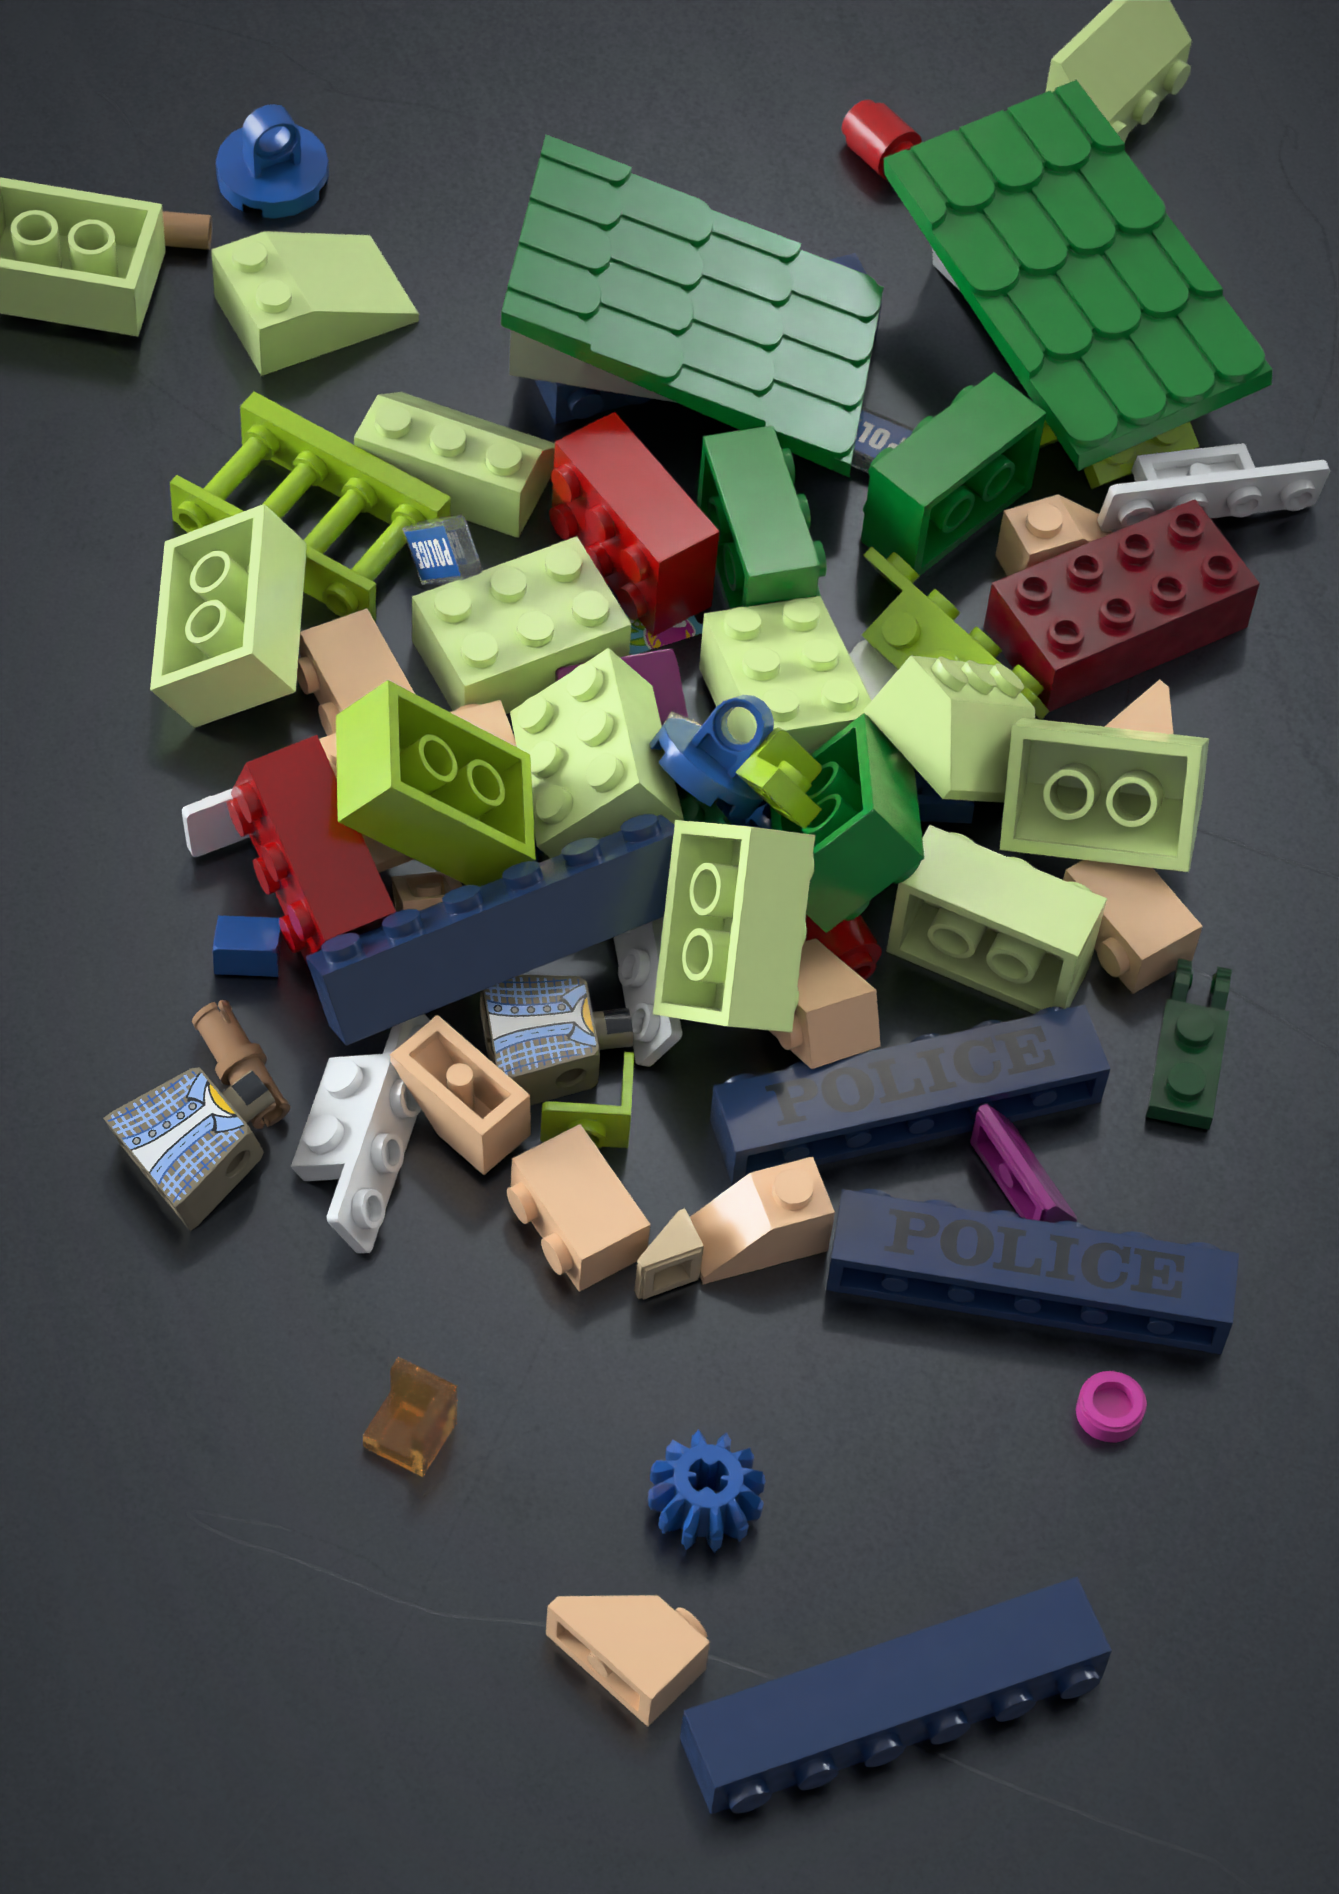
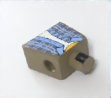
(547, 1035)
(193, 1138)

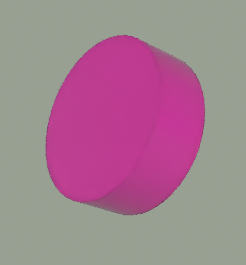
(1111, 1406)

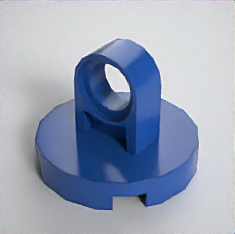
(272, 164)
(708, 756)

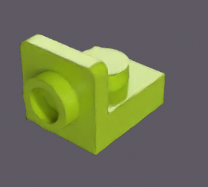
(782, 775)

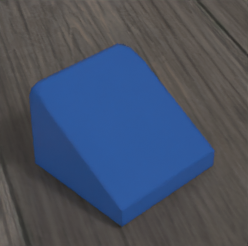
(247, 946)

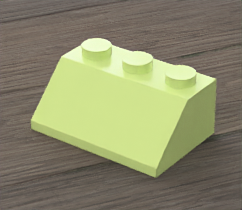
(1127, 60)
(483, 466)
(953, 723)
(1103, 794)

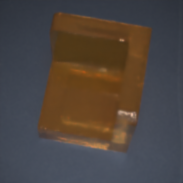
(413, 1417)

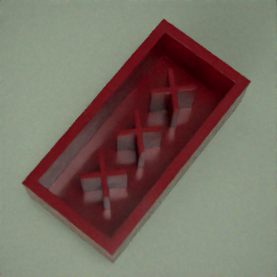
(1121, 604)

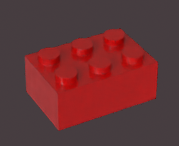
(634, 524)
(304, 853)

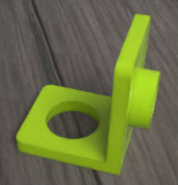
(603, 1123)

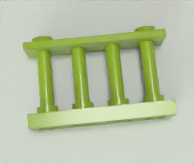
(323, 461)

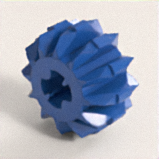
(708, 1469)

